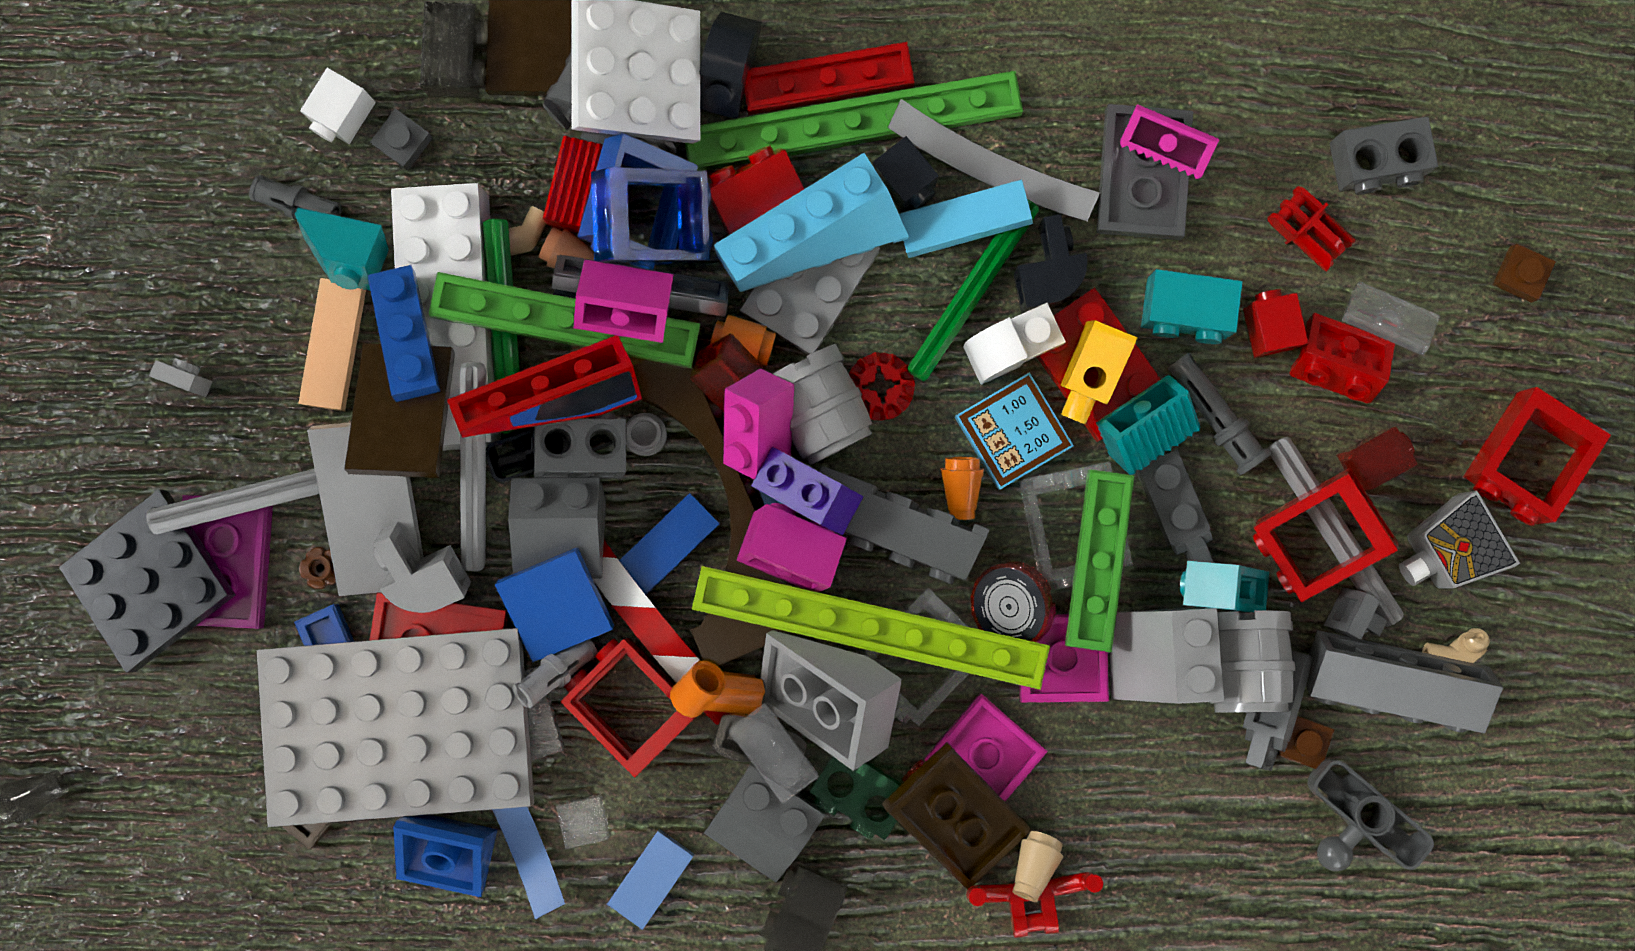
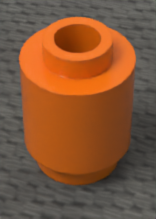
(749, 334)

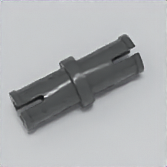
(290, 198)

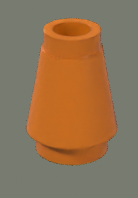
(962, 485)

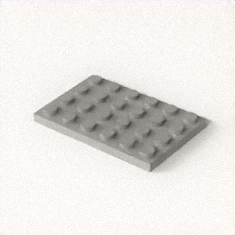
(394, 728)

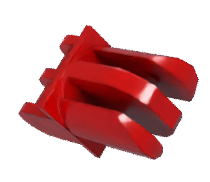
(1317, 235)

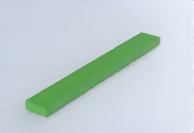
(854, 120)

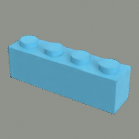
(824, 222)

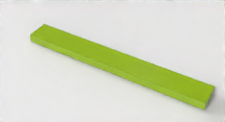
(871, 627)

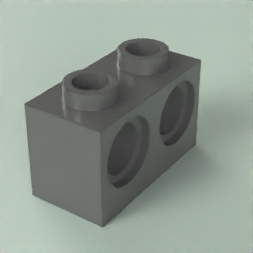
(1380, 147)
(580, 459)

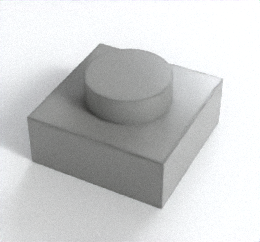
(182, 376)

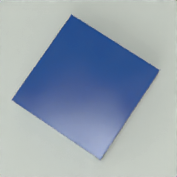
(554, 604)

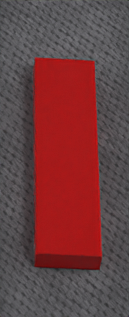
(829, 78)

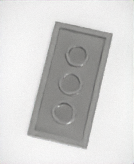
(358, 510)

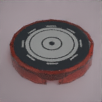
(1013, 601)

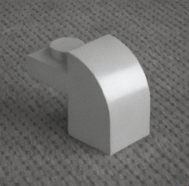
(415, 582)

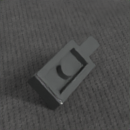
(1177, 507)
(1273, 730)

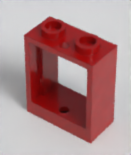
(1559, 421)
(1363, 510)
(583, 683)

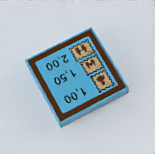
(1013, 431)

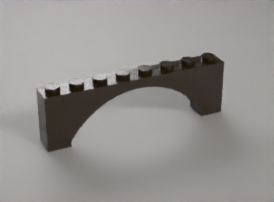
(673, 392)

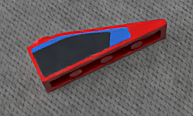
(556, 391)

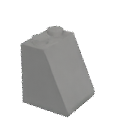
(1166, 656)

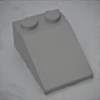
(830, 696)

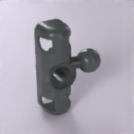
(1347, 799)

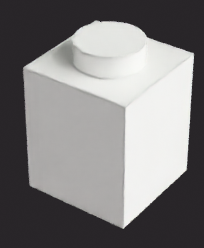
(337, 107)

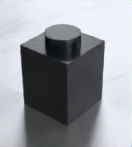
(906, 175)

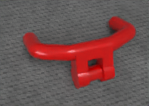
(1047, 919)

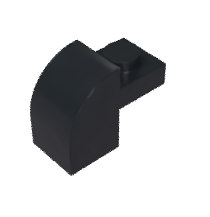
(726, 63)
(1057, 276)

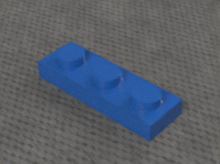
(403, 333)

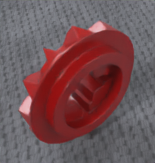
(893, 370)

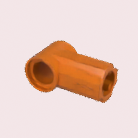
(713, 690)

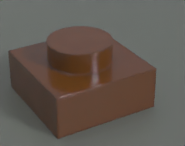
(1524, 273)
(1308, 743)

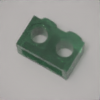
(867, 782)

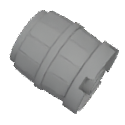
(826, 405)
(1255, 661)

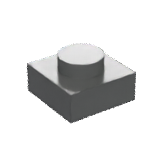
(401, 139)

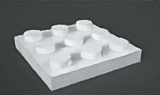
(636, 69)

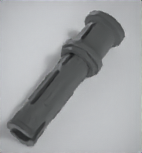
(1229, 429)

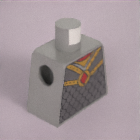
(1457, 545)

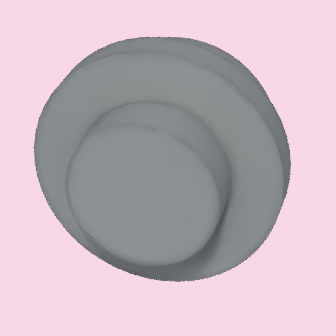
(645, 434)

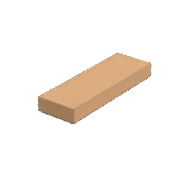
(332, 346)

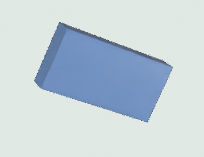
(650, 879)

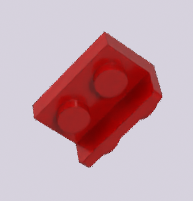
(1344, 359)

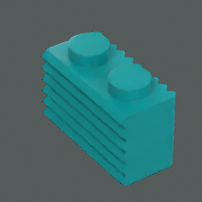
(1149, 425)

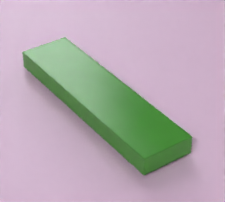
(1099, 560)

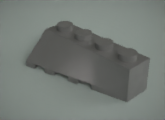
(911, 532)

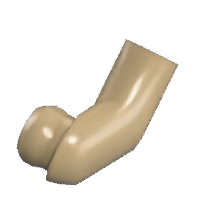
(525, 237)
(1467, 647)

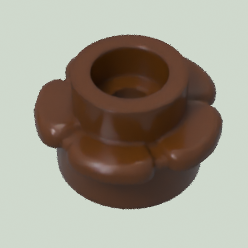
(309, 571)

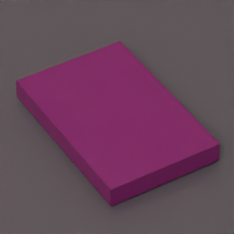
(242, 554)

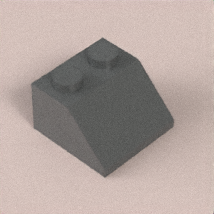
(556, 517)
(761, 827)

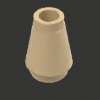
(1036, 864)

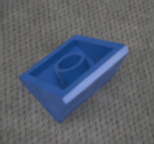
(443, 853)

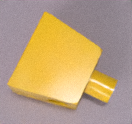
(1108, 353)

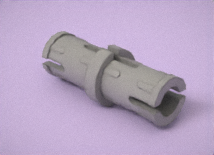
(553, 672)

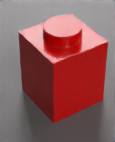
(1275, 323)

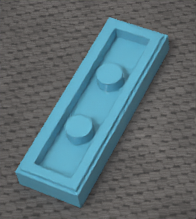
(966, 218)

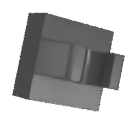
(1355, 614)

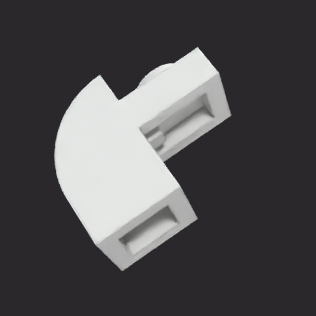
(1013, 343)

